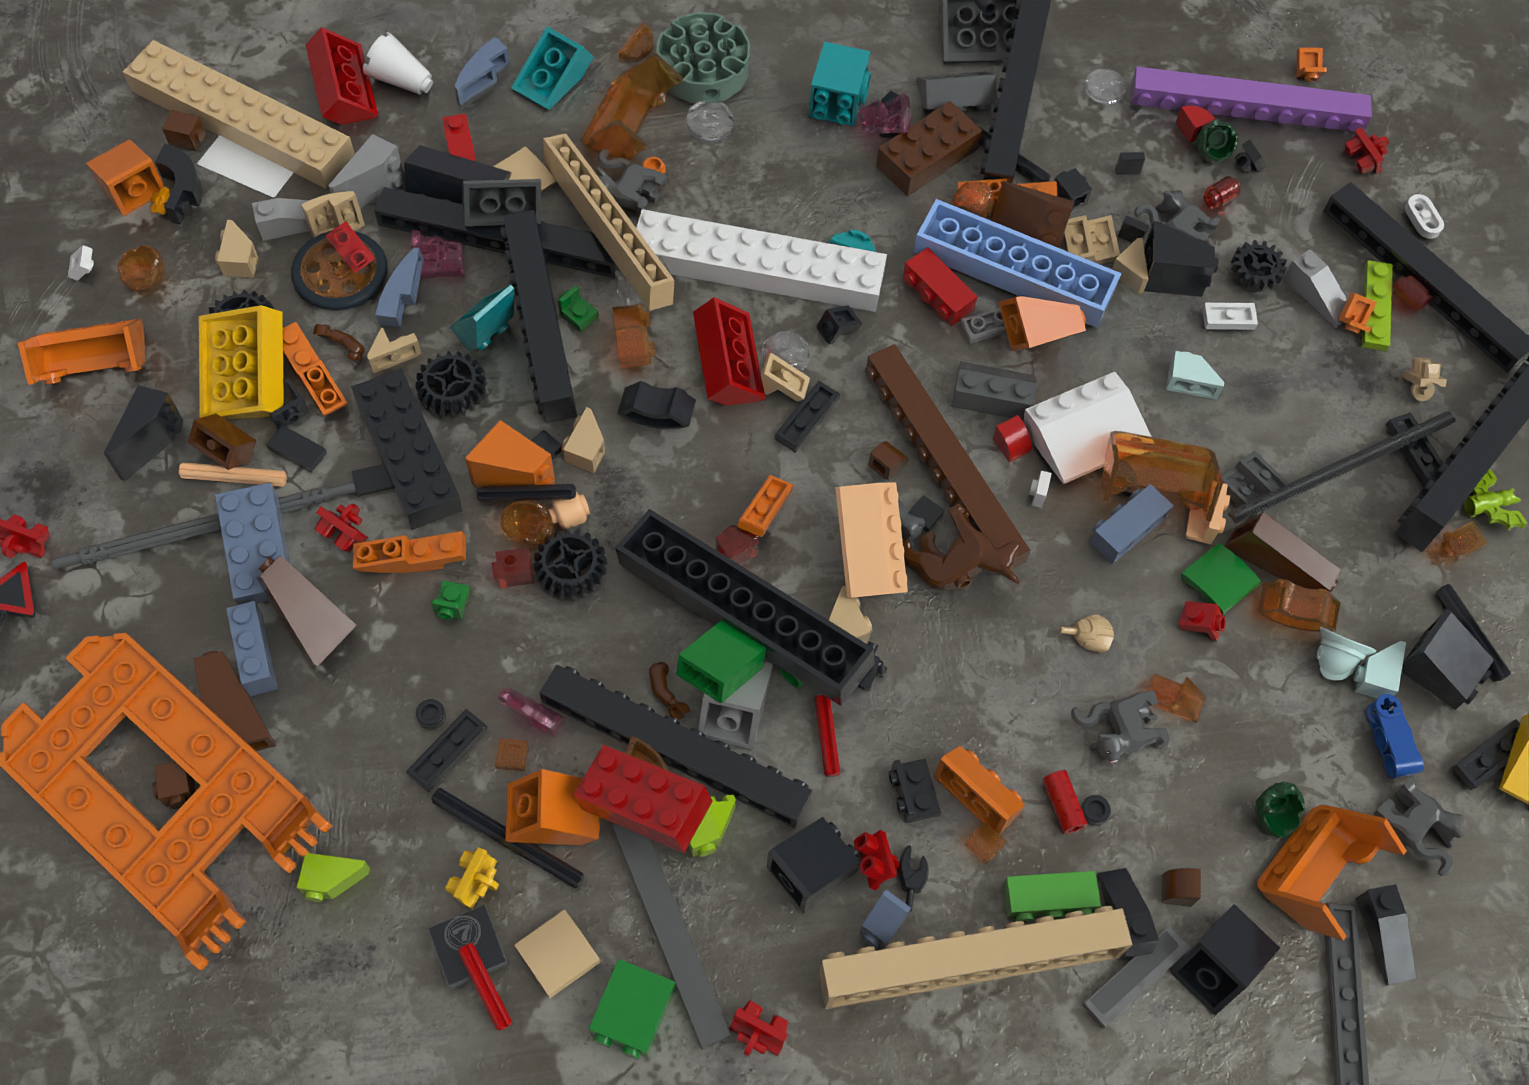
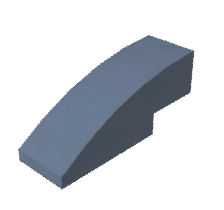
(481, 70)
(400, 289)

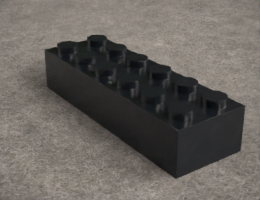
(407, 449)

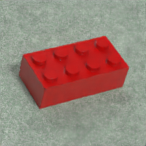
(643, 798)

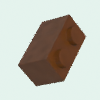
(221, 441)

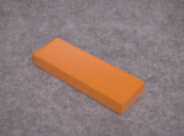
(765, 506)

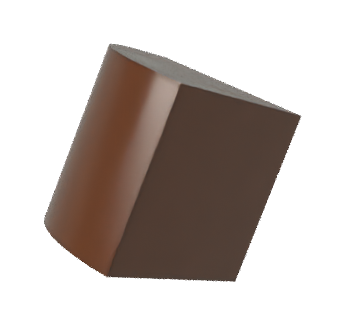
(886, 460)
(1181, 886)

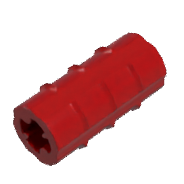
(1065, 802)

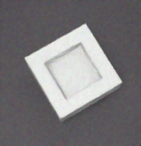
(80, 263)
(1040, 488)

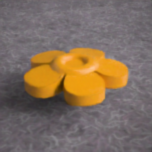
(160, 200)

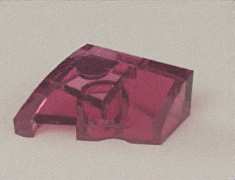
(887, 117)
(440, 256)
(536, 713)

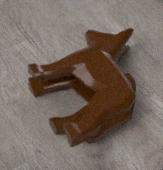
(964, 558)

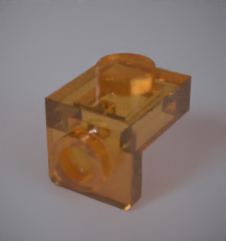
(1463, 541)

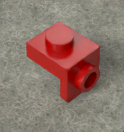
(1202, 618)

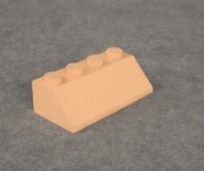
(871, 539)

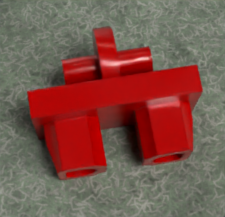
(1371, 148)
(350, 247)
(330, 521)
(17, 539)
(877, 860)
(757, 1033)

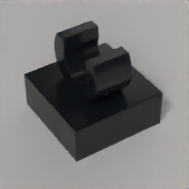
(1252, 156)

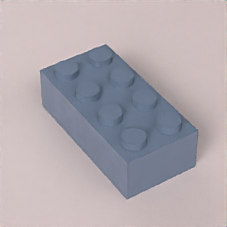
(250, 534)

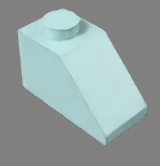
(1193, 376)
(1381, 672)

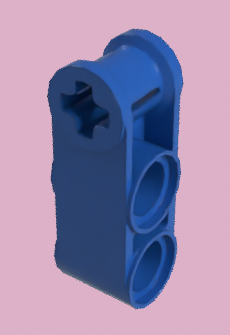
(1394, 737)

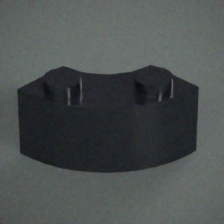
(657, 406)

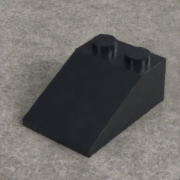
(143, 431)

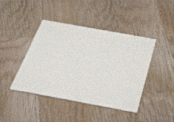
(245, 167)

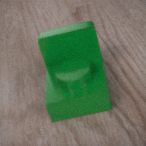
(576, 309)
(451, 600)

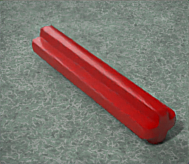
(827, 736)
(485, 986)

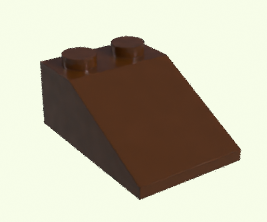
(1032, 213)

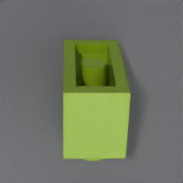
(329, 876)

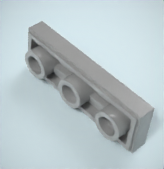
(983, 326)

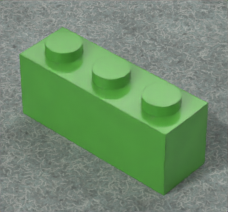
(1050, 895)

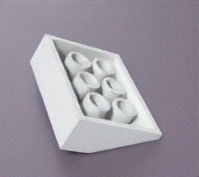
(1077, 424)

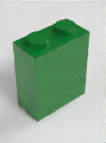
(720, 661)
(632, 1009)

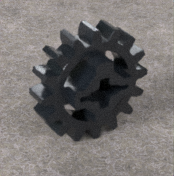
(1258, 265)

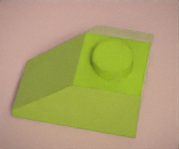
(713, 827)

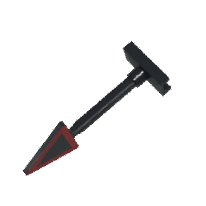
(16, 593)

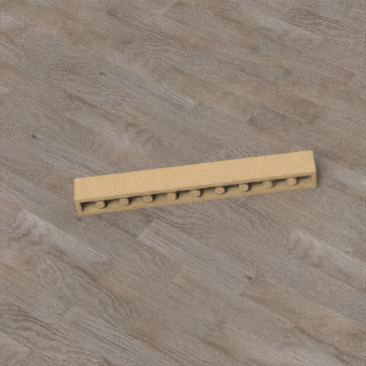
(608, 222)

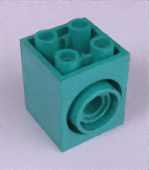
(839, 84)

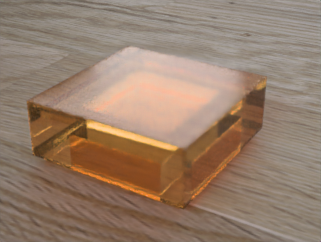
(512, 754)
(985, 843)

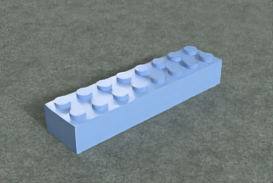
(1015, 261)

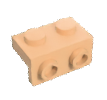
(1206, 531)

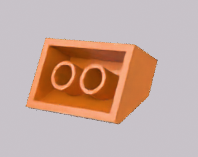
(978, 789)

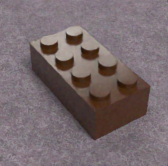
(928, 148)

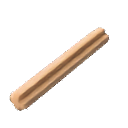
(234, 475)

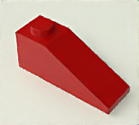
(459, 136)

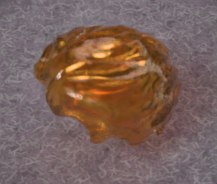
(974, 198)
(141, 267)
(526, 522)

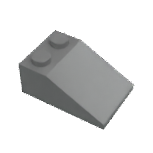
(369, 171)

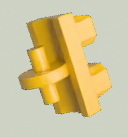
(476, 879)

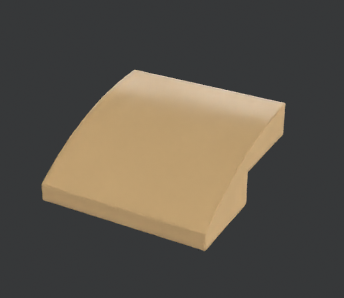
(527, 166)
(332, 210)
(1092, 239)
(557, 953)

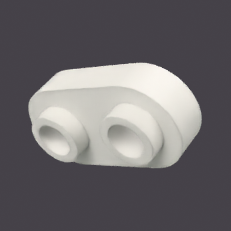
(1426, 219)

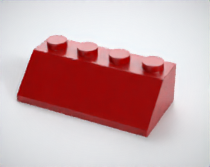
(339, 78)
(728, 353)

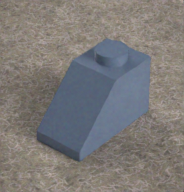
(884, 920)

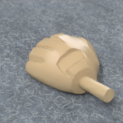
(1092, 633)

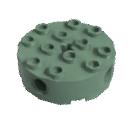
(707, 54)

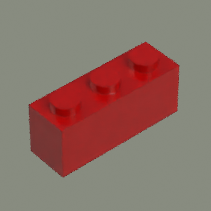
(939, 287)

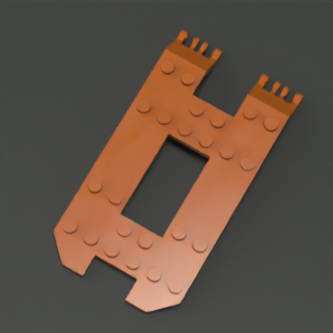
(166, 864)

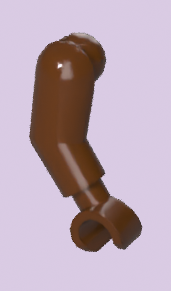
(355, 347)
(660, 690)

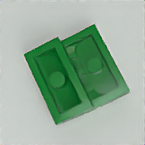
(1221, 578)

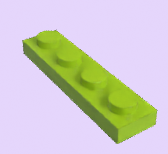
(1379, 289)

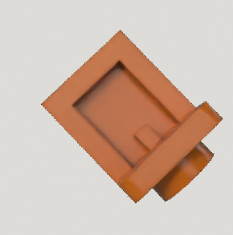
(1310, 64)
(1357, 312)

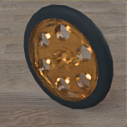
(336, 298)

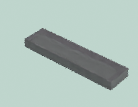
(1135, 978)

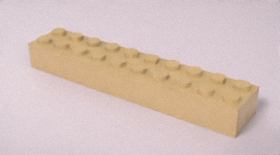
(240, 113)
(973, 957)

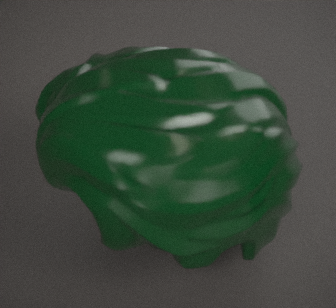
(1217, 141)
(1280, 809)

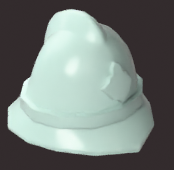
(1339, 655)

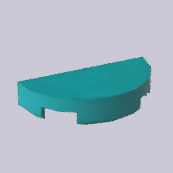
(853, 239)

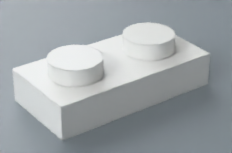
(1230, 316)

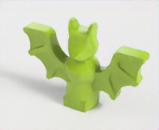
(1490, 503)

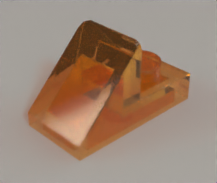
(1178, 698)

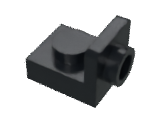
(837, 321)

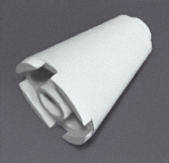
(397, 66)

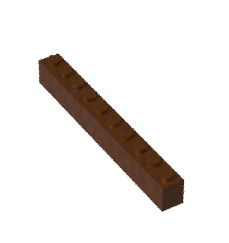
(940, 448)

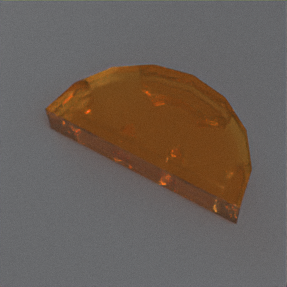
(639, 44)

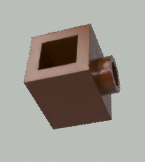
(184, 130)
(172, 785)

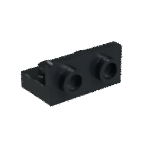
(915, 790)

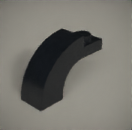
(187, 191)

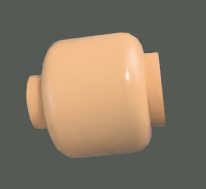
(569, 512)

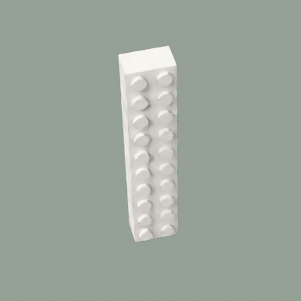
(765, 260)

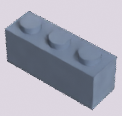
(1130, 523)
(252, 648)

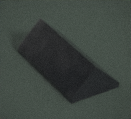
(442, 174)

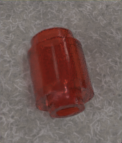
(1222, 192)
(1411, 292)

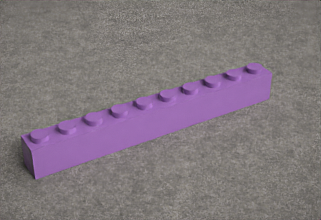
(1251, 99)

